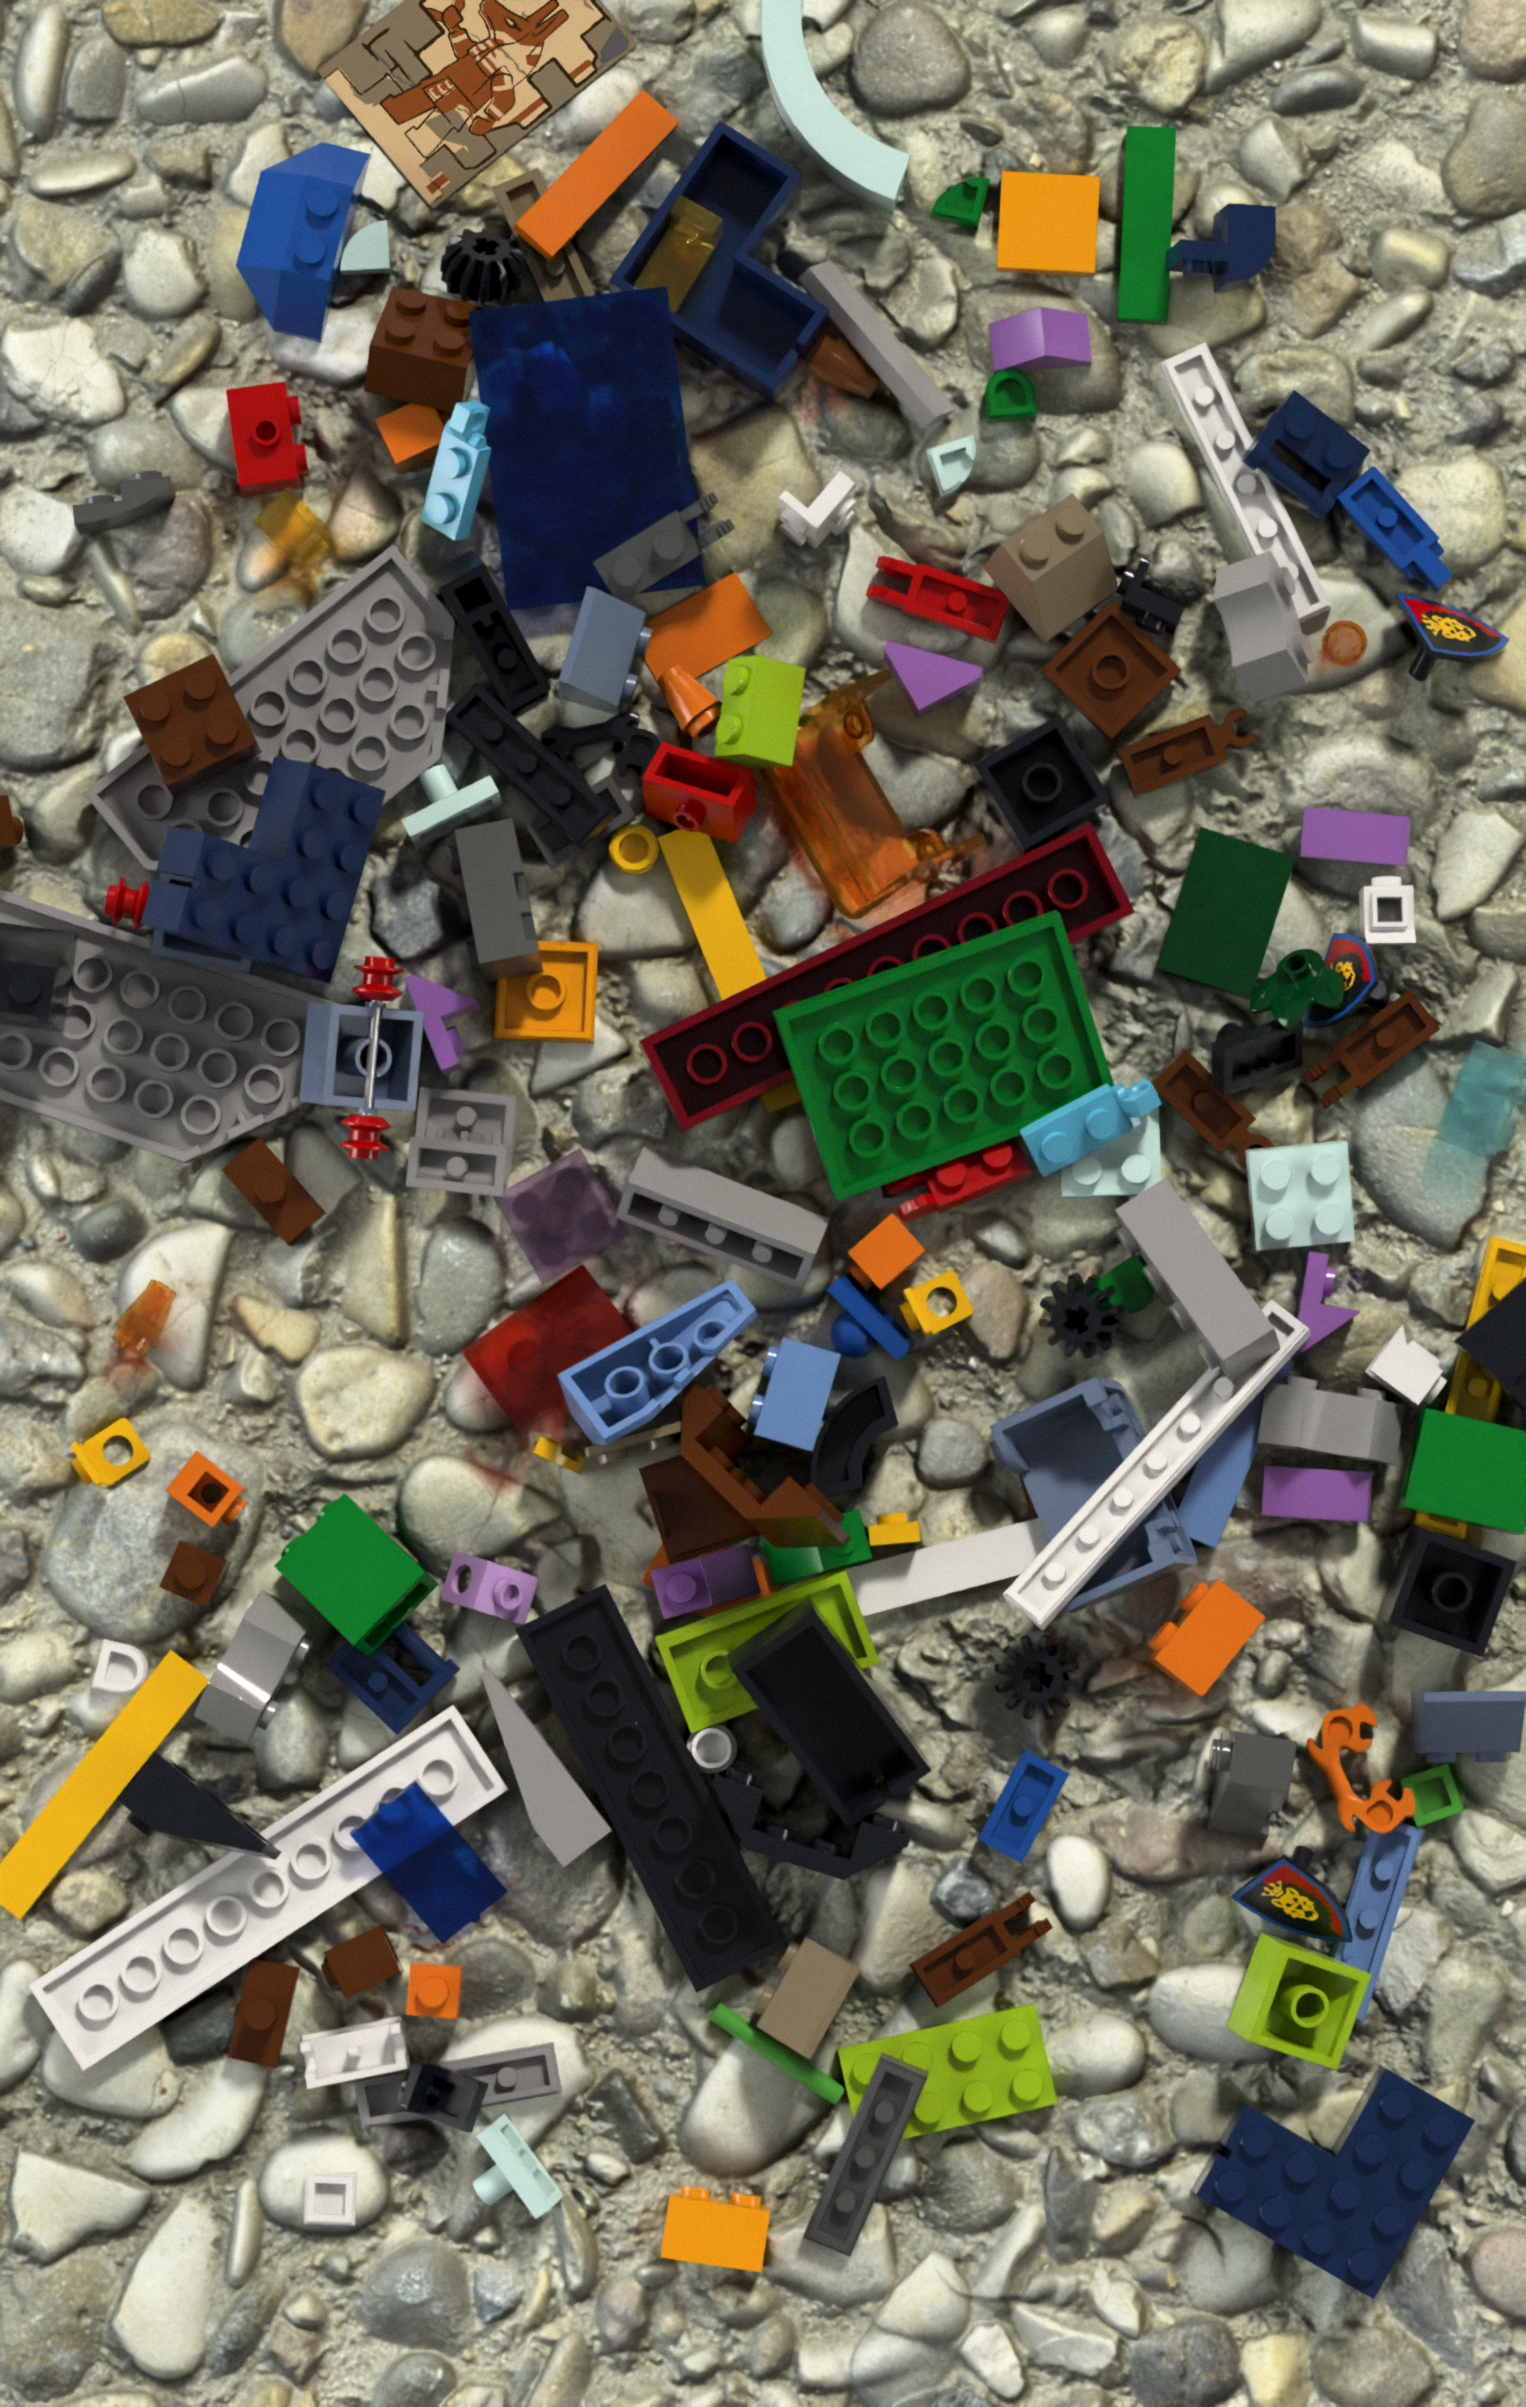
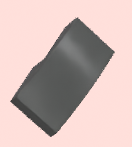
(140, 498)

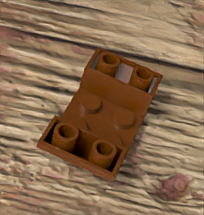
(790, 1514)

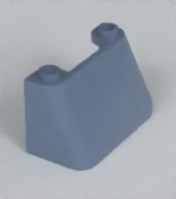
(1065, 1455)

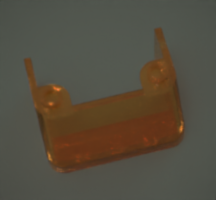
(845, 814)

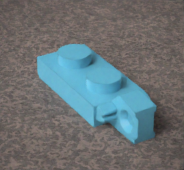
(458, 472)
(1087, 1124)

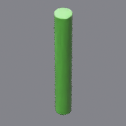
(777, 2053)

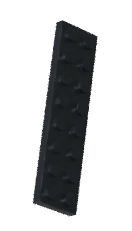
(651, 1788)

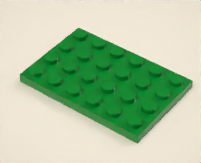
(943, 1054)

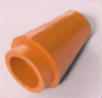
(690, 702)

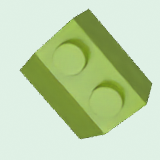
(759, 712)
(1298, 2001)

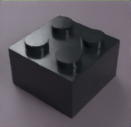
(1041, 786)
(1447, 1590)

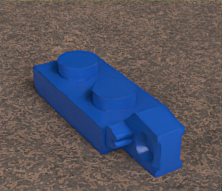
(1395, 528)

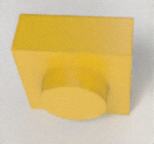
(893, 1530)

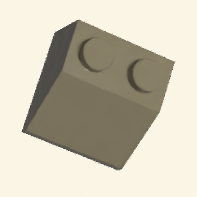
(1055, 568)
(806, 1995)

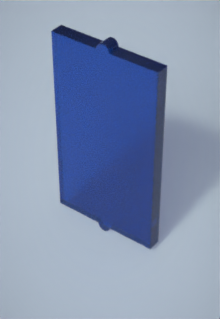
(428, 1861)

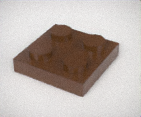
(1110, 671)

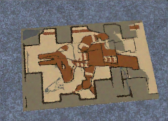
(469, 78)

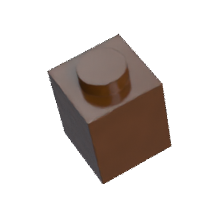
(195, 1574)
(361, 1962)

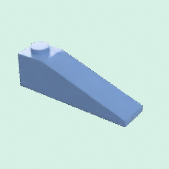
(649, 1367)

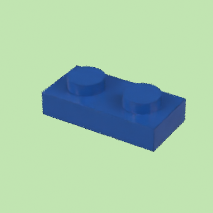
(1022, 1806)

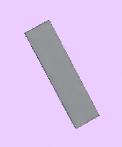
(877, 344)
(510, 2074)

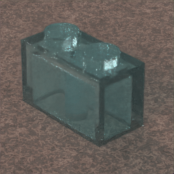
(1484, 1101)

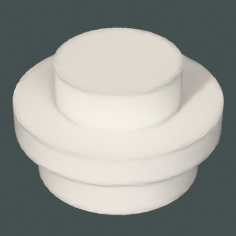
(713, 1748)

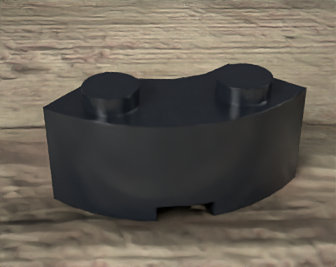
(848, 1435)

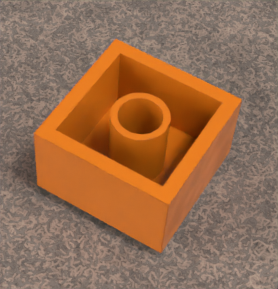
(1204, 1636)

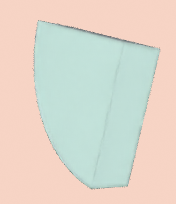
(367, 251)
(952, 464)

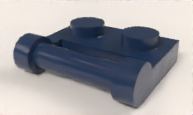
(1313, 442)
(385, 1685)

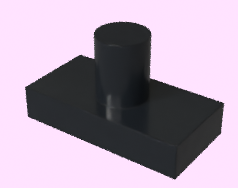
(1254, 1054)

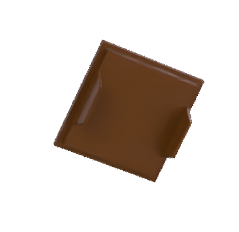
(690, 1510)

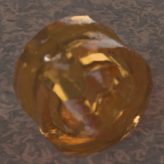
(1357, 651)

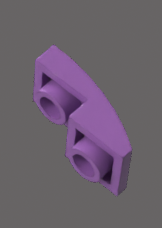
(1355, 836)
(1317, 1493)

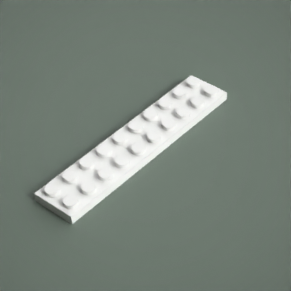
(255, 1901)

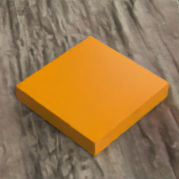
(1048, 224)
(552, 1002)

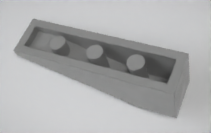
(553, 1798)

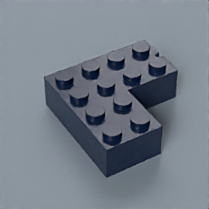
(737, 308)
(292, 886)
(1344, 2205)

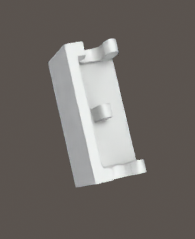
(355, 2052)

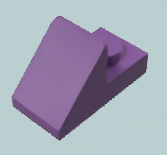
(439, 1007)
(1315, 1282)
(705, 1581)

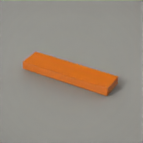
(596, 175)

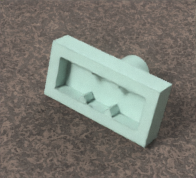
(448, 806)
(514, 2170)

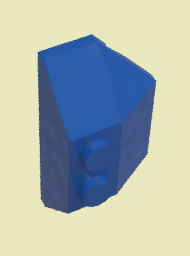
(299, 236)

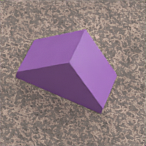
(1040, 340)
(929, 678)

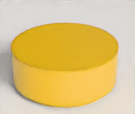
(634, 849)

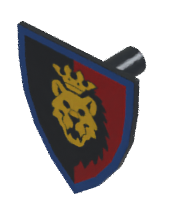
(1447, 634)
(1359, 971)
(1296, 1899)

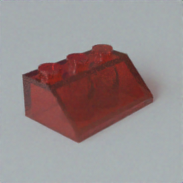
(542, 1339)

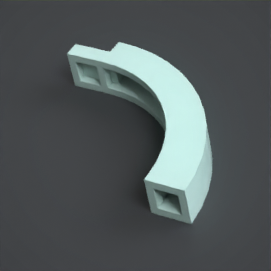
(825, 135)

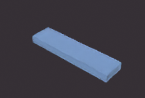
(1221, 1472)
(1376, 1901)

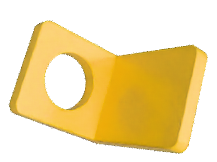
(916, 1312)
(92, 1464)

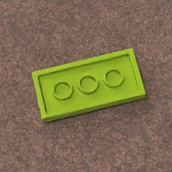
(699, 1651)
(974, 2065)

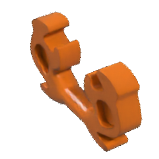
(1343, 1731)

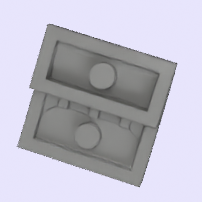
(463, 1141)

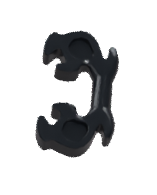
(637, 743)

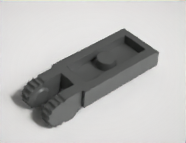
(658, 550)

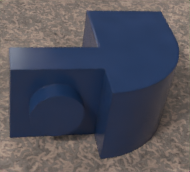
(1239, 248)

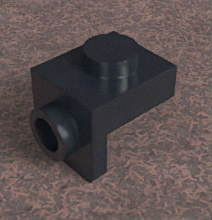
(1151, 610)
(442, 2095)

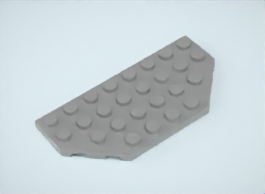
(342, 688)
(155, 1044)

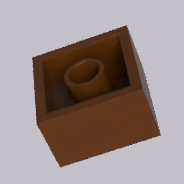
(422, 350)
(192, 724)

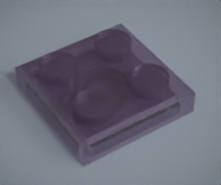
(561, 1216)

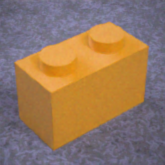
(716, 2229)

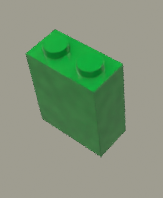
(1467, 1472)
(355, 1574)

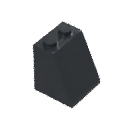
(35, 976)

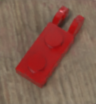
(943, 599)
(961, 1179)

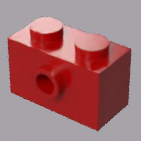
(265, 438)
(699, 792)

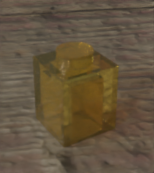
(294, 531)

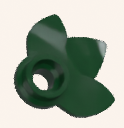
(1296, 986)

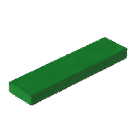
(1146, 225)

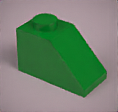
(797, 1563)

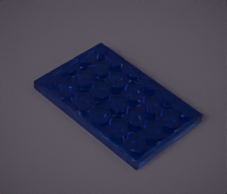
(581, 437)

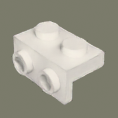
(826, 514)

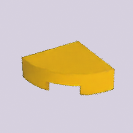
(560, 1454)

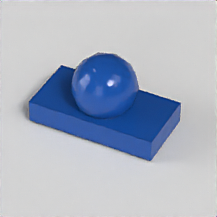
(864, 1323)

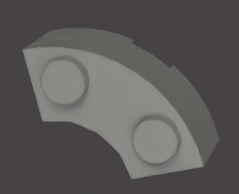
(1263, 626)
(1331, 1423)
(255, 1666)

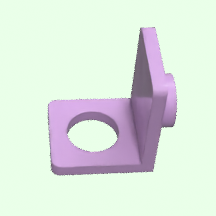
(492, 1588)

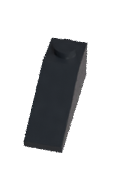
(490, 630)
(180, 1808)

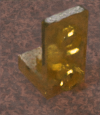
(682, 251)

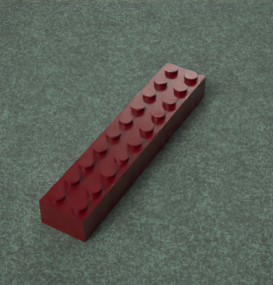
(734, 1046)

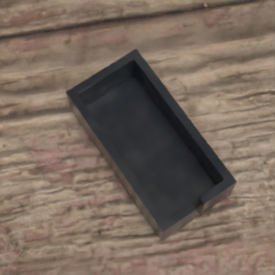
(828, 1712)

